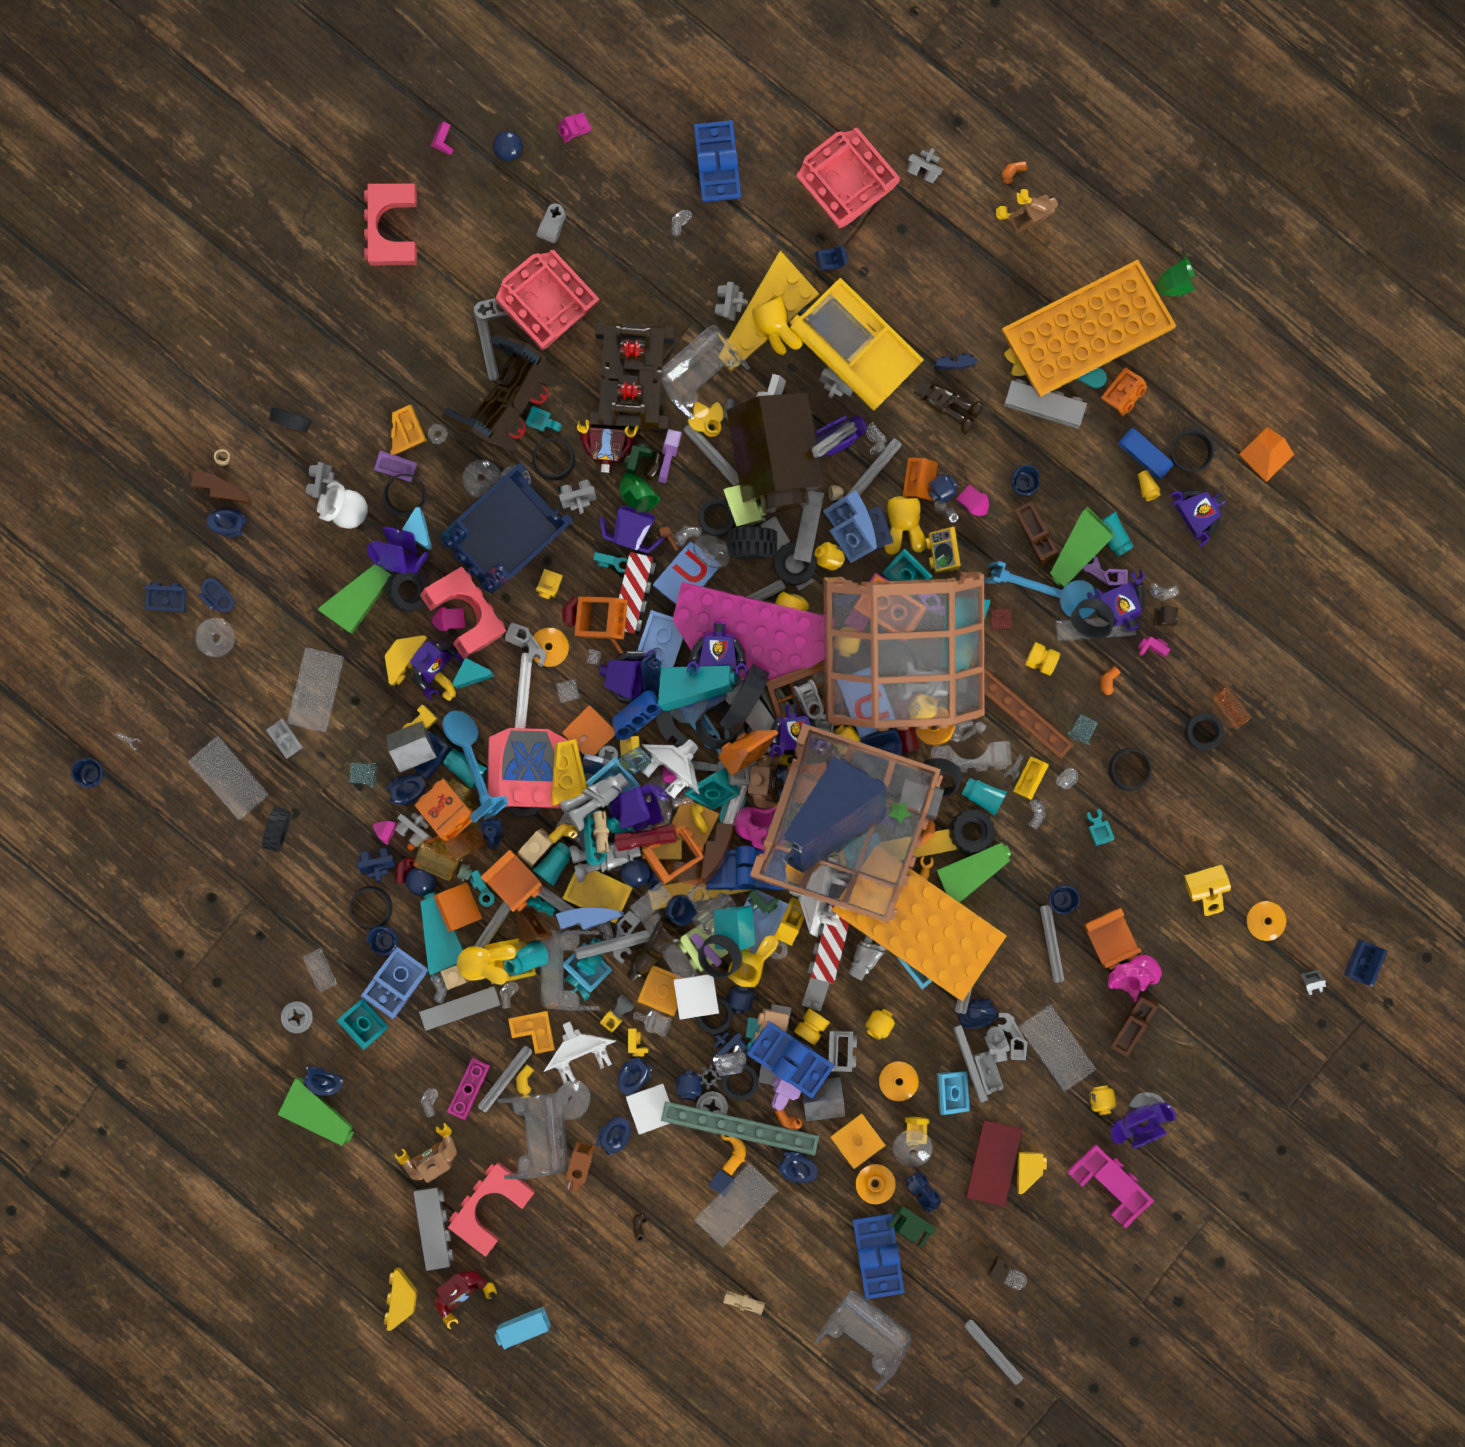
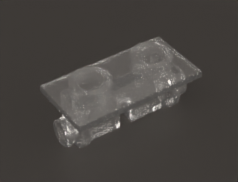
(651, 902)

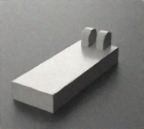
(815, 994)

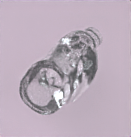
(1067, 778)
(654, 1022)

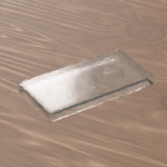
(315, 689)
(228, 778)
(1057, 1047)
(729, 1214)

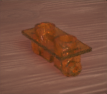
(1231, 708)

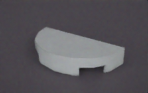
(1145, 1098)

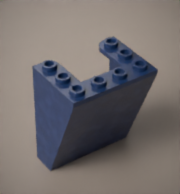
(503, 530)
(834, 813)

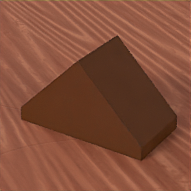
(531, 926)

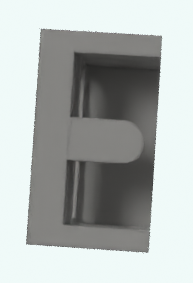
(833, 1049)

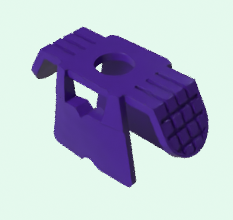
(832, 427)
(630, 529)
(392, 555)
(635, 811)
(1128, 1126)

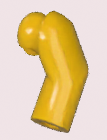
(446, 684)
(698, 819)
(563, 830)
(522, 1082)

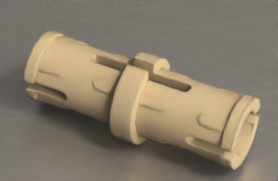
(601, 831)
(744, 1302)

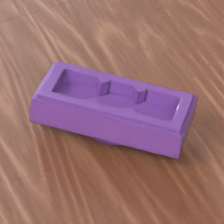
(395, 465)
(707, 950)

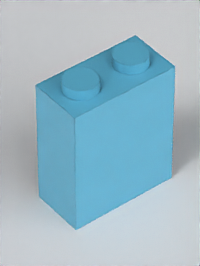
(522, 1328)

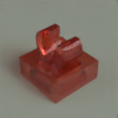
(1001, 619)

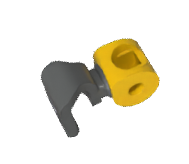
(613, 1018)

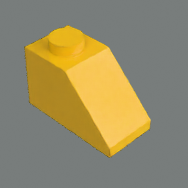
(790, 922)
(1029, 1169)

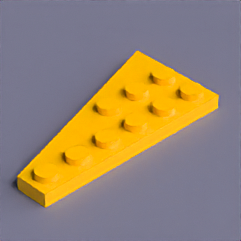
(781, 279)

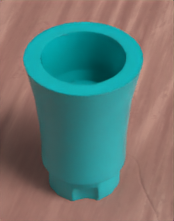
(1120, 542)
(458, 764)
(984, 795)
(553, 864)
(527, 958)

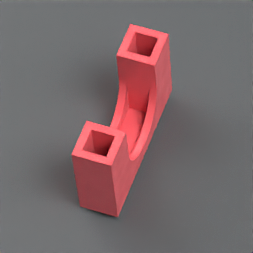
(380, 199)
(461, 587)
(466, 1222)

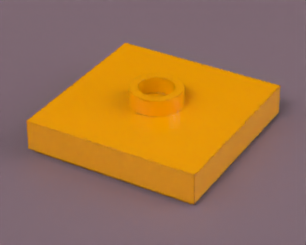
(684, 817)
(659, 991)
(857, 1141)

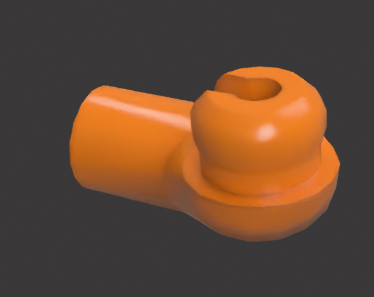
(1011, 169)
(1106, 682)
(929, 832)

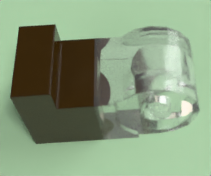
(1012, 1278)

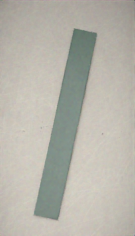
(739, 1128)

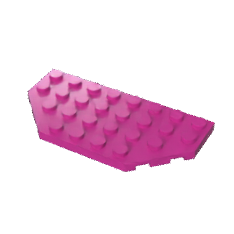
(771, 634)

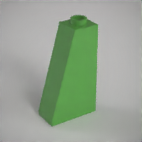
(1082, 545)
(356, 599)
(969, 873)
(315, 1114)

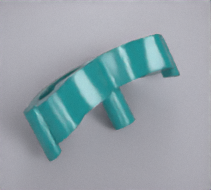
(541, 906)
(578, 986)

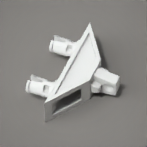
(675, 760)
(815, 913)
(577, 1045)

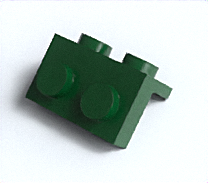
(632, 460)
(756, 902)

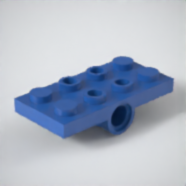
(717, 161)
(737, 870)
(790, 1059)
(878, 1256)

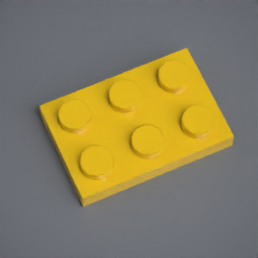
(597, 892)

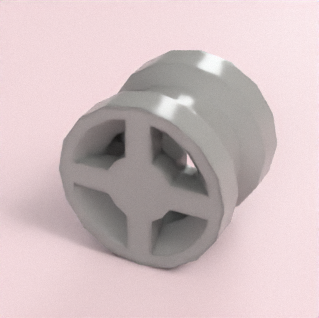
(609, 753)

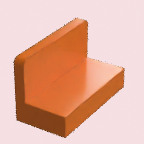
(918, 476)

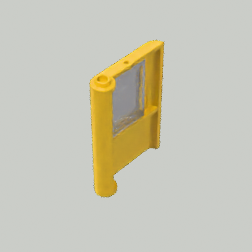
(856, 344)

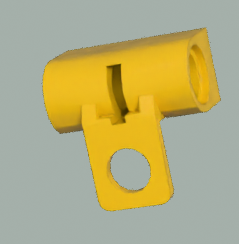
(1208, 886)

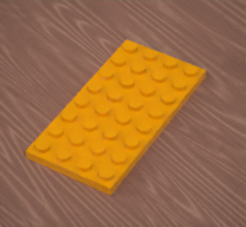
(1088, 328)
(933, 935)

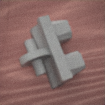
(932, 169)
(733, 301)
(834, 383)
(323, 478)
(577, 498)
(284, 738)
(406, 824)
(997, 1044)

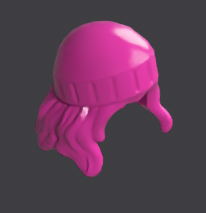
(754, 824)
(1135, 975)

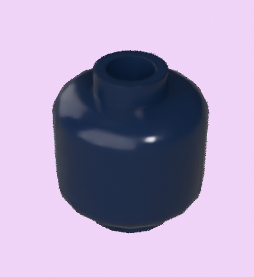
(942, 488)
(740, 998)
(688, 1085)

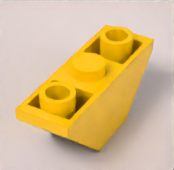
(399, 657)
(401, 1299)

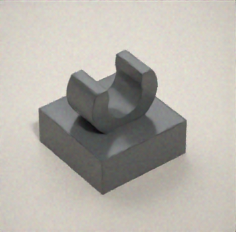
(1313, 980)

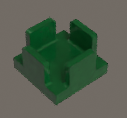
(911, 1226)

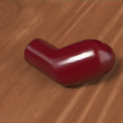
(568, 612)
(402, 868)

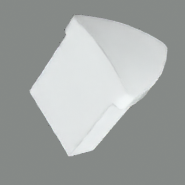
(776, 386)

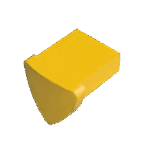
(917, 1123)

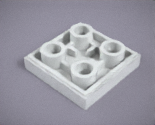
(696, 996)
(648, 1108)

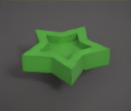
(899, 811)

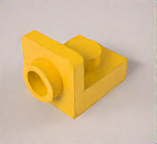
(549, 584)
(629, 744)
(633, 1039)

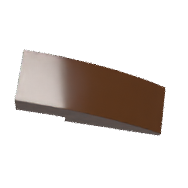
(218, 488)
(1036, 533)
(717, 851)
(1134, 1024)

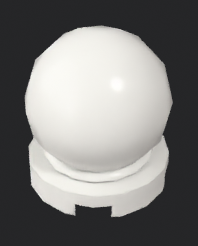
(342, 506)

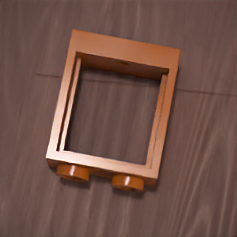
(616, 610)
(657, 867)

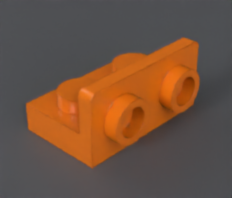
(1125, 391)

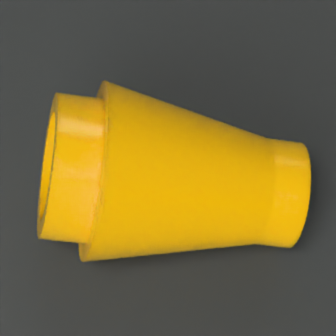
(1148, 486)

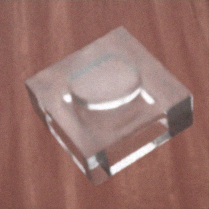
(567, 691)

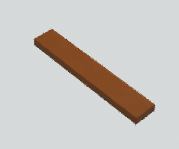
(1025, 716)

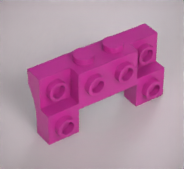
(1122, 1185)

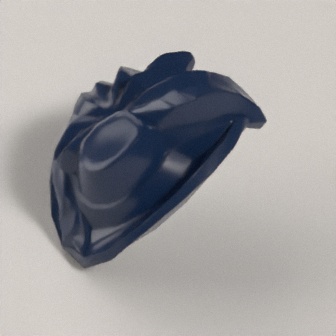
(226, 522)
(406, 789)
(978, 1014)
(633, 1076)
(322, 1082)
(614, 1135)
(797, 1168)

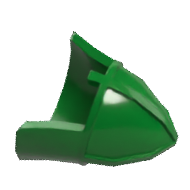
(1177, 279)
(637, 493)

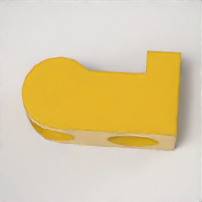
(425, 716)

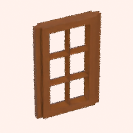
(789, 679)

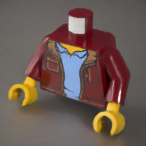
(607, 444)
(458, 1290)

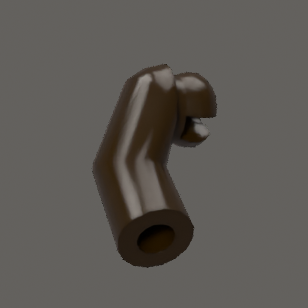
(655, 466)
(638, 1231)

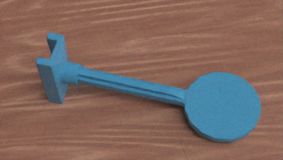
(1068, 597)
(464, 732)

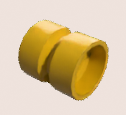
(1042, 659)
(812, 1026)

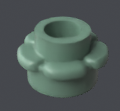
(464, 872)

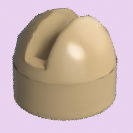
(224, 454)
(835, 493)

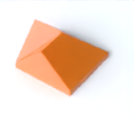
(1267, 453)

